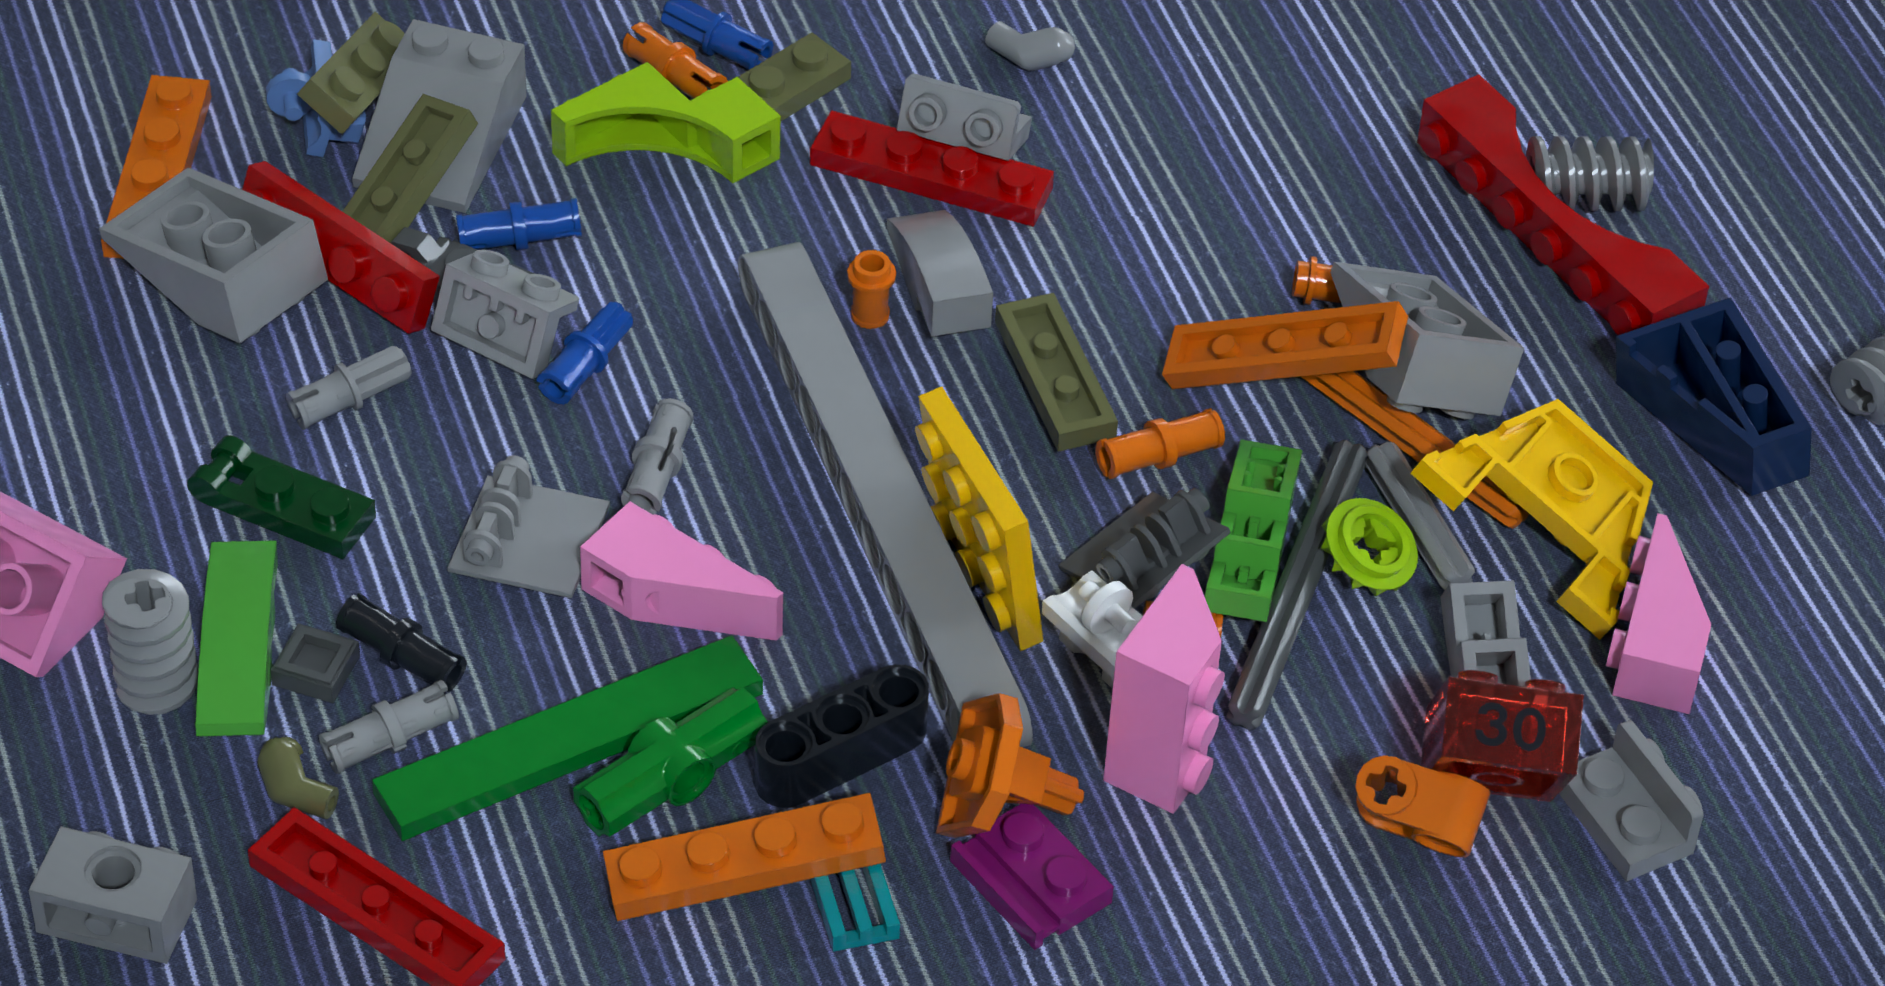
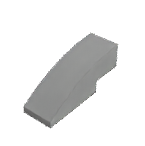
(942, 272)
(1485, 630)

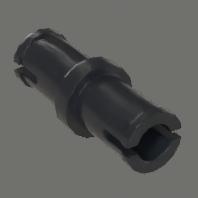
(400, 642)

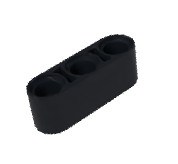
(841, 735)

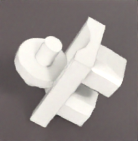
(1094, 619)

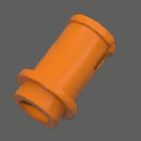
(871, 280)
(1314, 282)

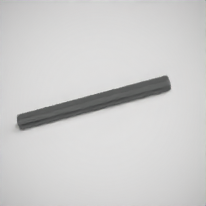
(1294, 589)

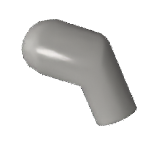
(1033, 49)

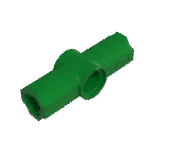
(669, 762)

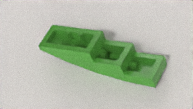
(1258, 519)
(236, 639)

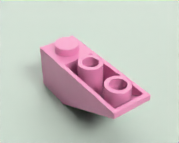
(671, 579)
(1667, 627)

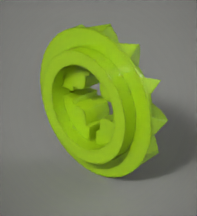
(1381, 531)

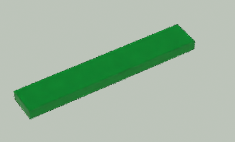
(558, 739)

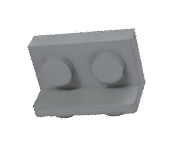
(962, 117)
(501, 311)
(1634, 804)

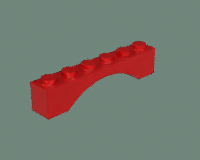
(1625, 281)

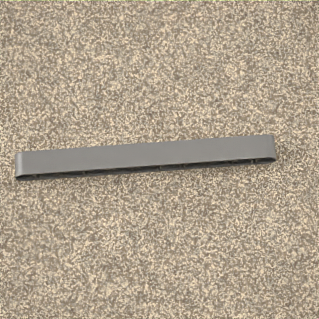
(876, 484)

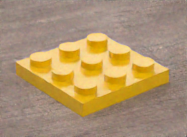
(979, 519)

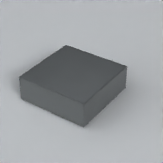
(315, 663)

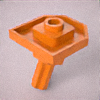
(992, 769)

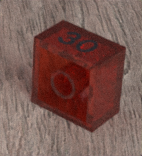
(1505, 734)

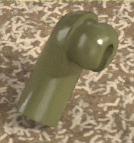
(286, 779)

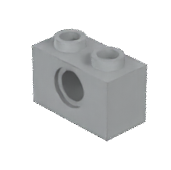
(113, 894)

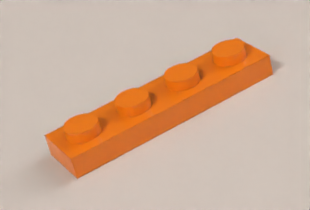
(162, 140)
(1285, 345)
(744, 856)

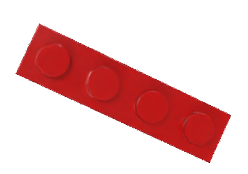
(931, 168)
(353, 254)
(375, 903)

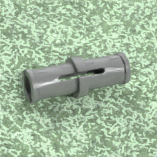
(658, 455)
(388, 726)

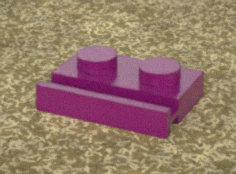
(1032, 874)

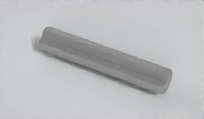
(1419, 512)

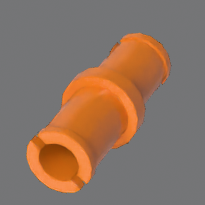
(672, 60)
(1160, 443)

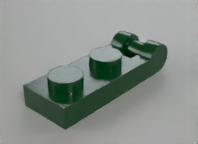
(282, 498)

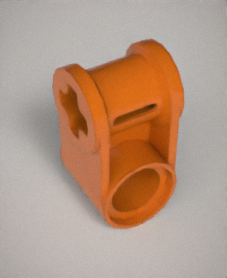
(1429, 806)

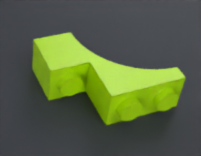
(643, 111)

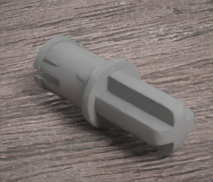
(348, 386)

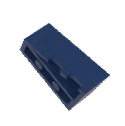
(1718, 394)

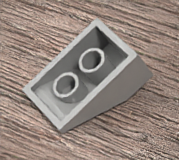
(459, 69)
(220, 252)
(1448, 351)

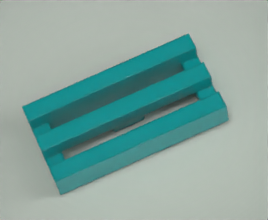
(865, 933)

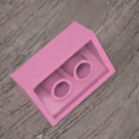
(47, 586)
(1166, 698)

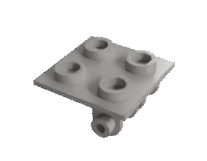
(527, 532)

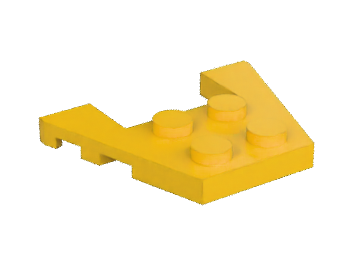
(1569, 484)

